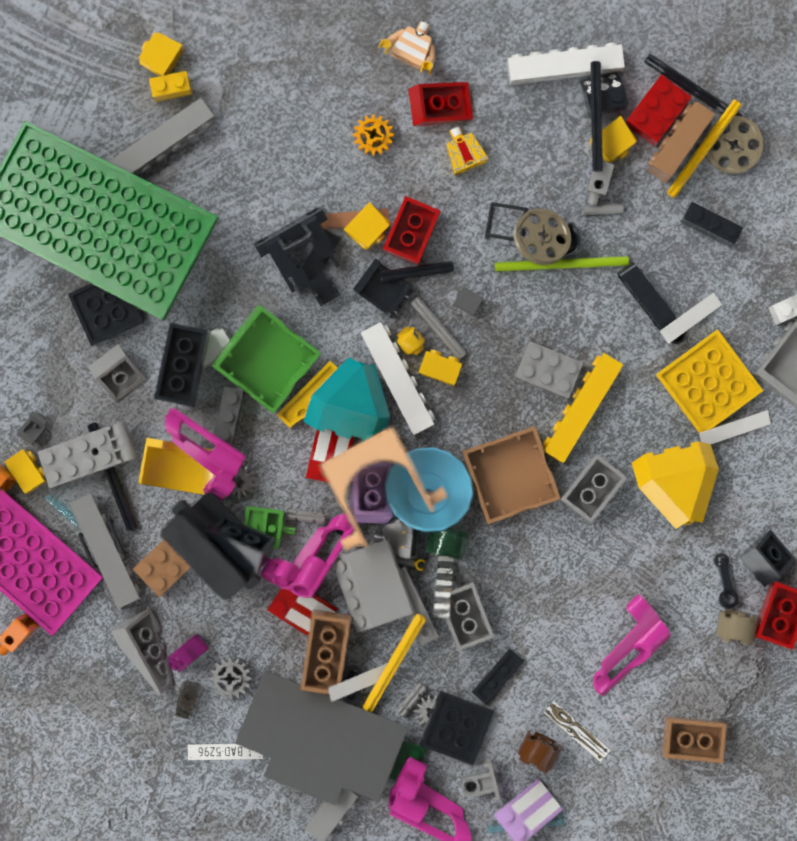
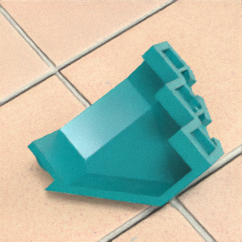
(350, 402)

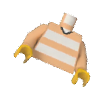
(412, 47)

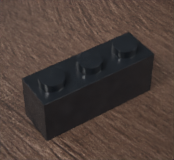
(711, 224)

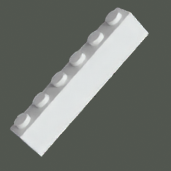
(564, 64)
(397, 378)

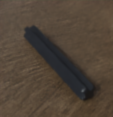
(416, 271)

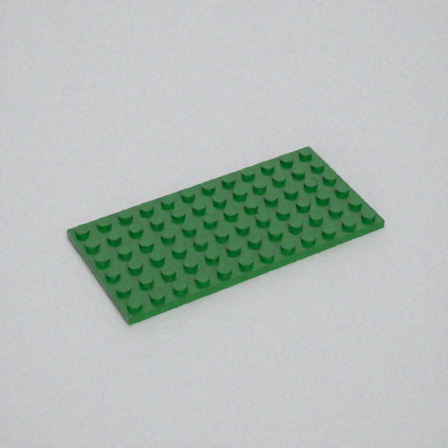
(99, 220)

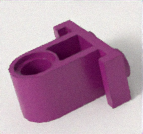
(187, 653)

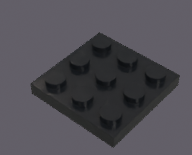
(103, 313)
(456, 727)

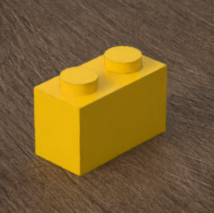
(170, 86)
(440, 368)
(26, 471)

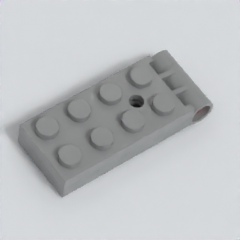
(78, 456)

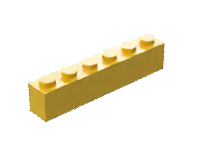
(582, 408)

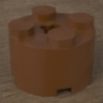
(539, 751)

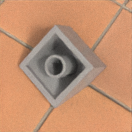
(116, 373)

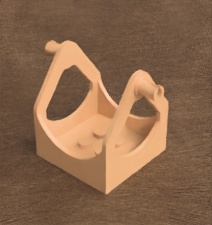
(379, 447)

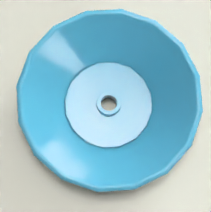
(435, 470)

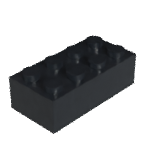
(182, 365)

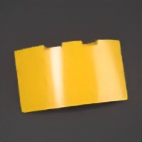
(172, 468)

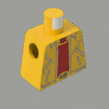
(464, 152)

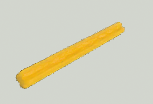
(704, 148)
(394, 663)

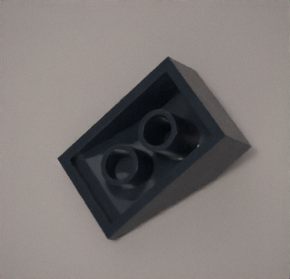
(243, 543)

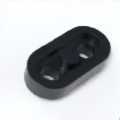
(345, 676)

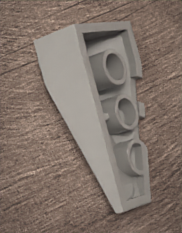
(142, 645)

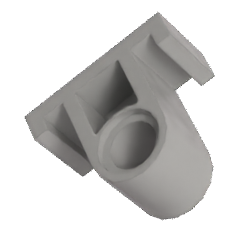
(485, 782)

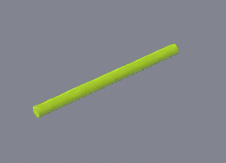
(563, 264)

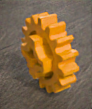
(365, 132)

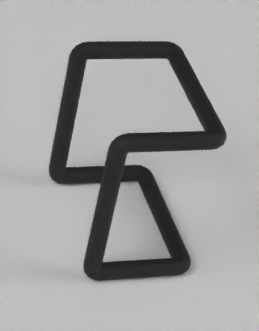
(487, 234)
(80, 535)

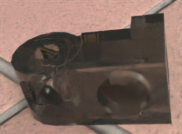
(187, 699)

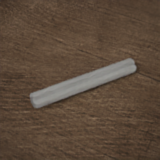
(438, 328)

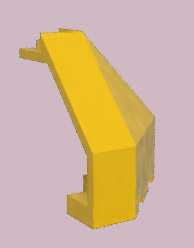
(678, 481)

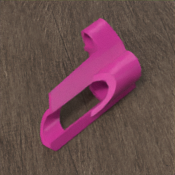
(222, 461)
(307, 570)
(644, 637)
(411, 799)

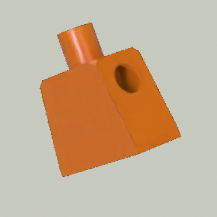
(17, 634)

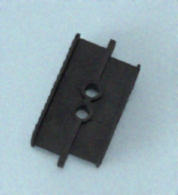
(190, 540)

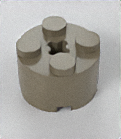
(737, 626)

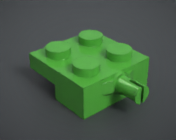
(269, 522)

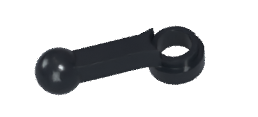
(721, 561)

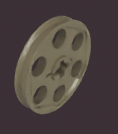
(733, 155)
(550, 234)

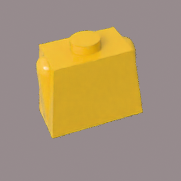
(160, 54)
(616, 140)
(368, 227)

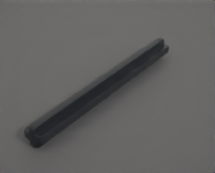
(687, 84)
(596, 116)
(117, 490)

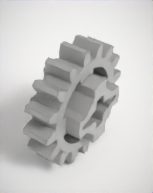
(220, 678)

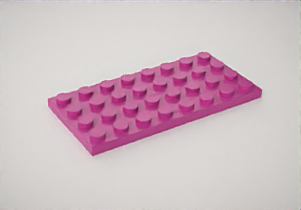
(40, 569)

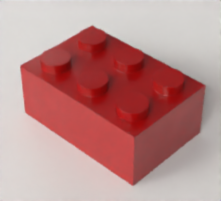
(657, 110)
(411, 231)
(779, 616)

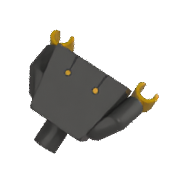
(403, 542)

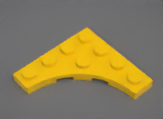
(297, 407)

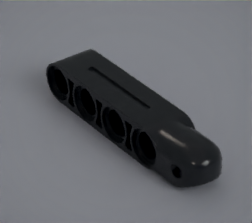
(648, 298)

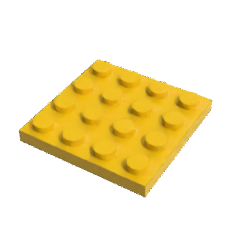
(709, 382)

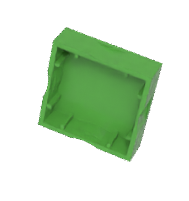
(265, 358)

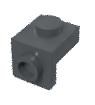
(33, 428)

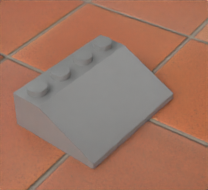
(373, 586)

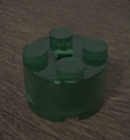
(447, 543)

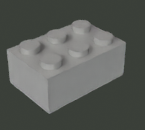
(548, 370)
(593, 488)
(467, 617)

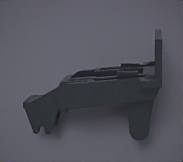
(274, 244)

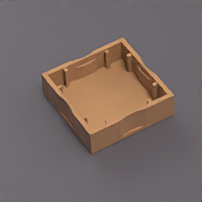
(510, 475)

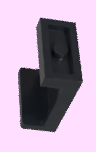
(383, 295)

